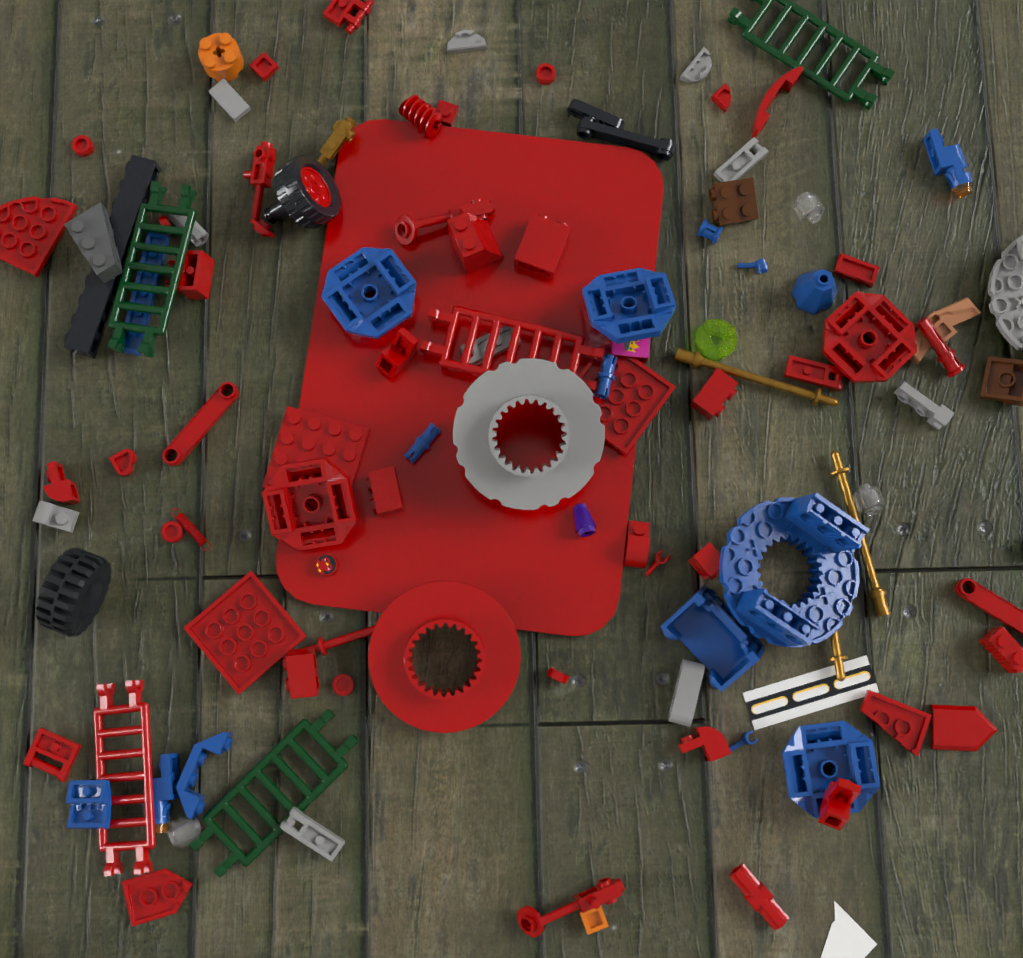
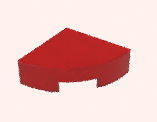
(722, 97)

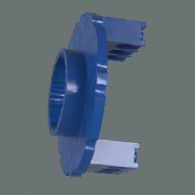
(828, 541)

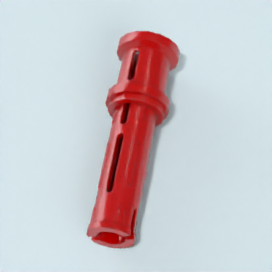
(944, 354)

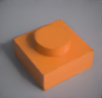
(594, 920)

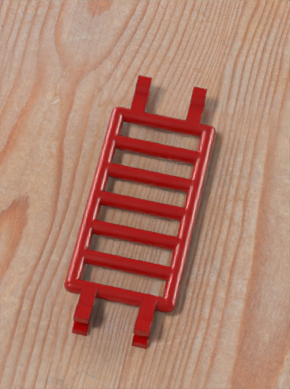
(452, 319)
(142, 847)

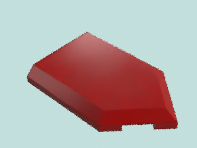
(959, 728)
(154, 895)

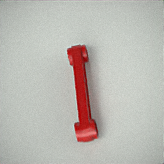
(200, 424)
(991, 604)

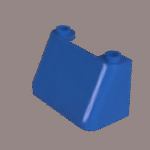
(714, 637)

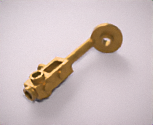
(342, 133)

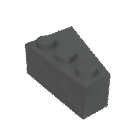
(96, 241)

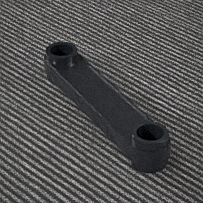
(662, 148)

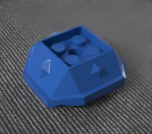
(365, 272)
(629, 304)
(832, 742)

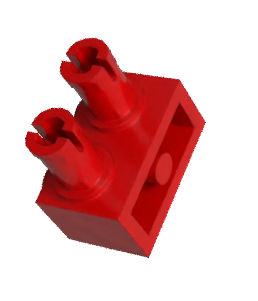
(195, 275)

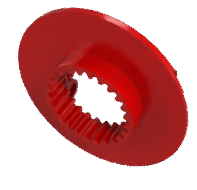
(392, 662)

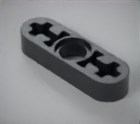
(581, 109)

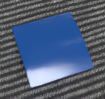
(89, 804)

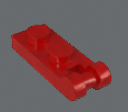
(813, 373)

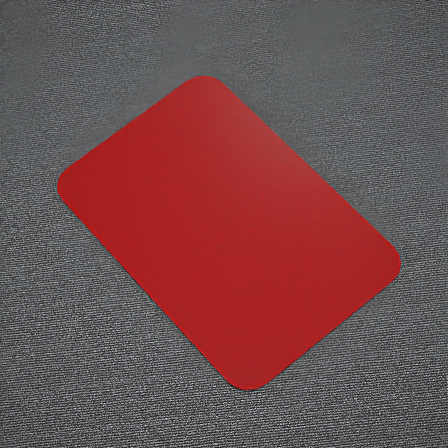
(449, 529)

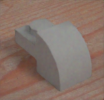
(55, 516)

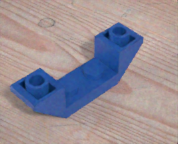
(192, 800)

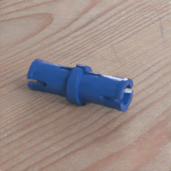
(606, 376)
(422, 443)

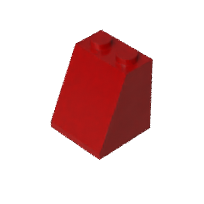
(473, 242)

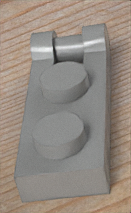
(741, 161)
(313, 834)

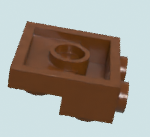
(733, 201)
(1003, 381)

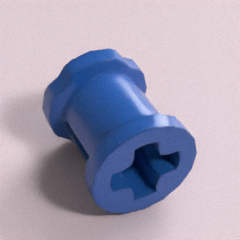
(709, 231)

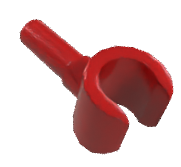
(658, 560)

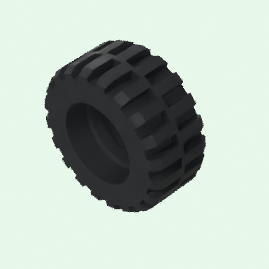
(73, 592)

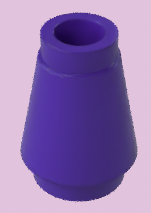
(584, 522)

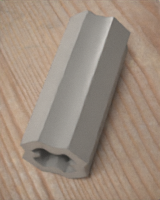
(198, 236)

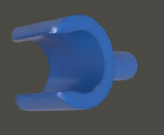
(760, 265)
(743, 741)

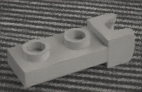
(481, 343)
(937, 415)

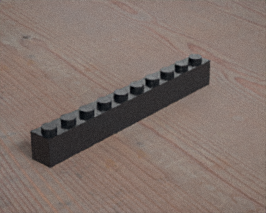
(98, 297)

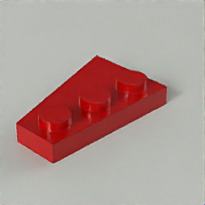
(897, 719)

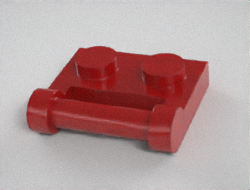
(55, 747)

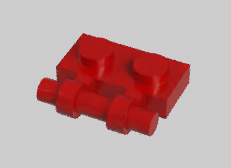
(340, 10)

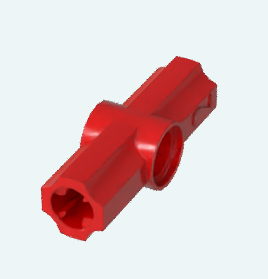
(758, 896)

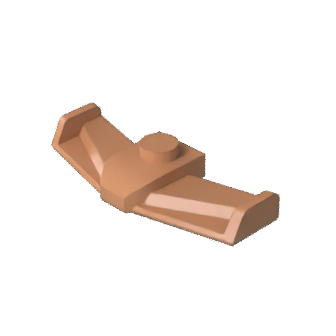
(944, 321)

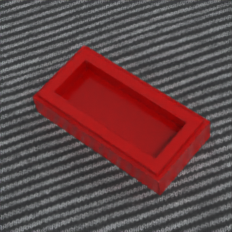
(856, 270)

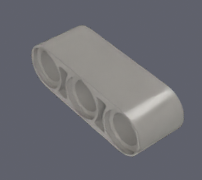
(686, 692)

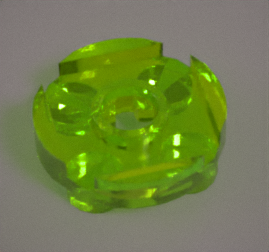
(705, 345)

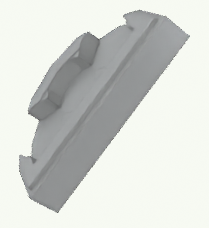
(465, 42)
(698, 68)

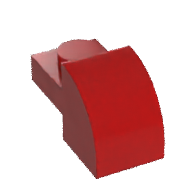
(60, 488)
(637, 544)

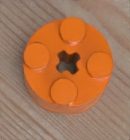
(220, 56)

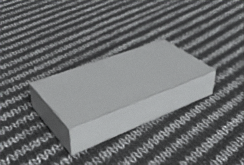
(229, 100)

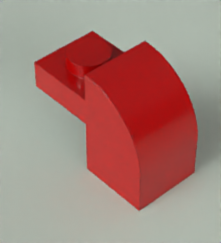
(398, 354)
(710, 739)
(837, 803)

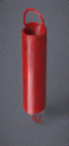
(191, 529)

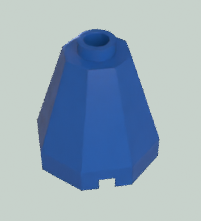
(814, 291)

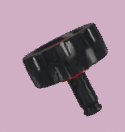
(304, 193)

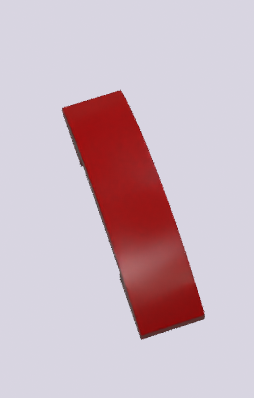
(786, 83)

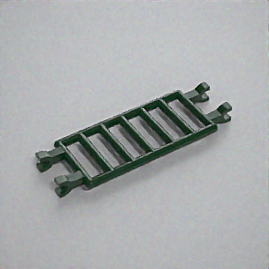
(866, 99)
(150, 332)
(257, 771)

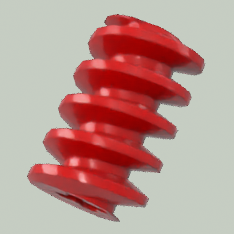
(421, 115)

